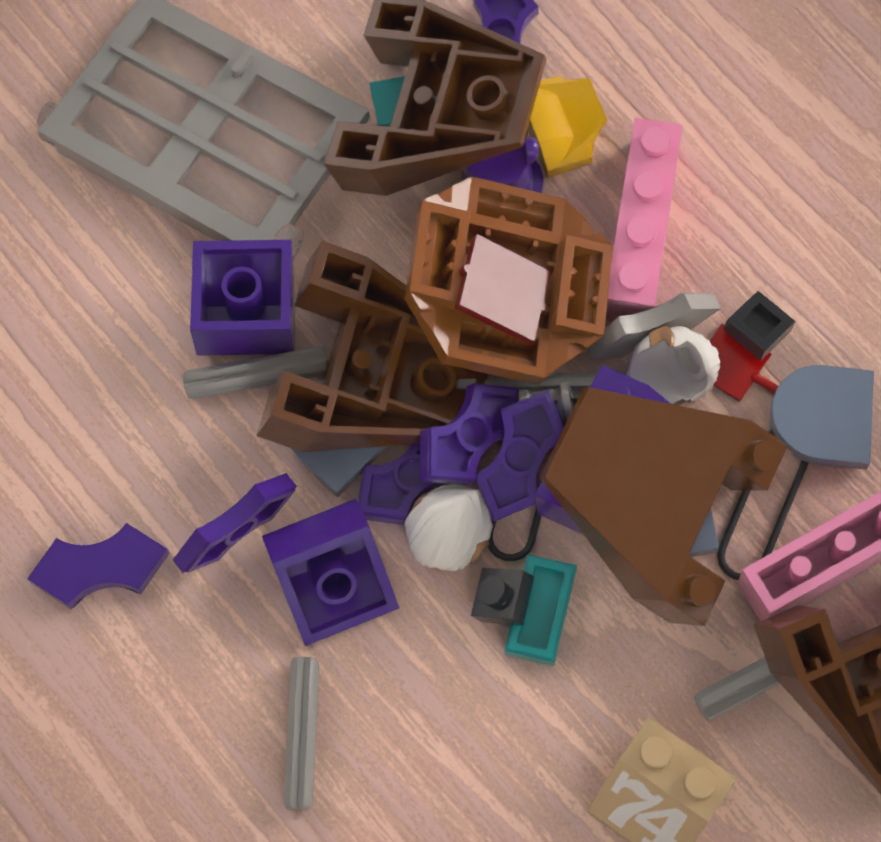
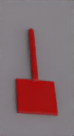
(738, 367)

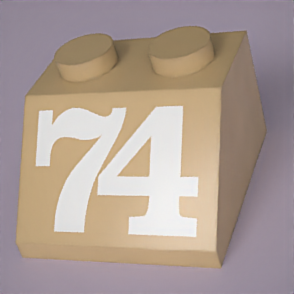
(661, 789)

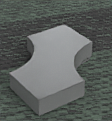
(627, 331)

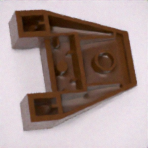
(458, 105)
(381, 370)
(642, 484)
(830, 680)

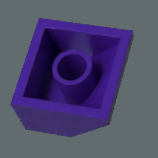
(242, 297)
(330, 572)

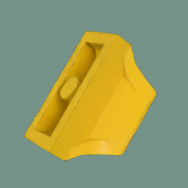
(566, 123)

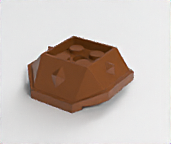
(534, 227)

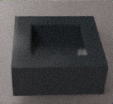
(759, 325)
(502, 596)

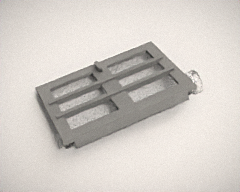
(200, 125)

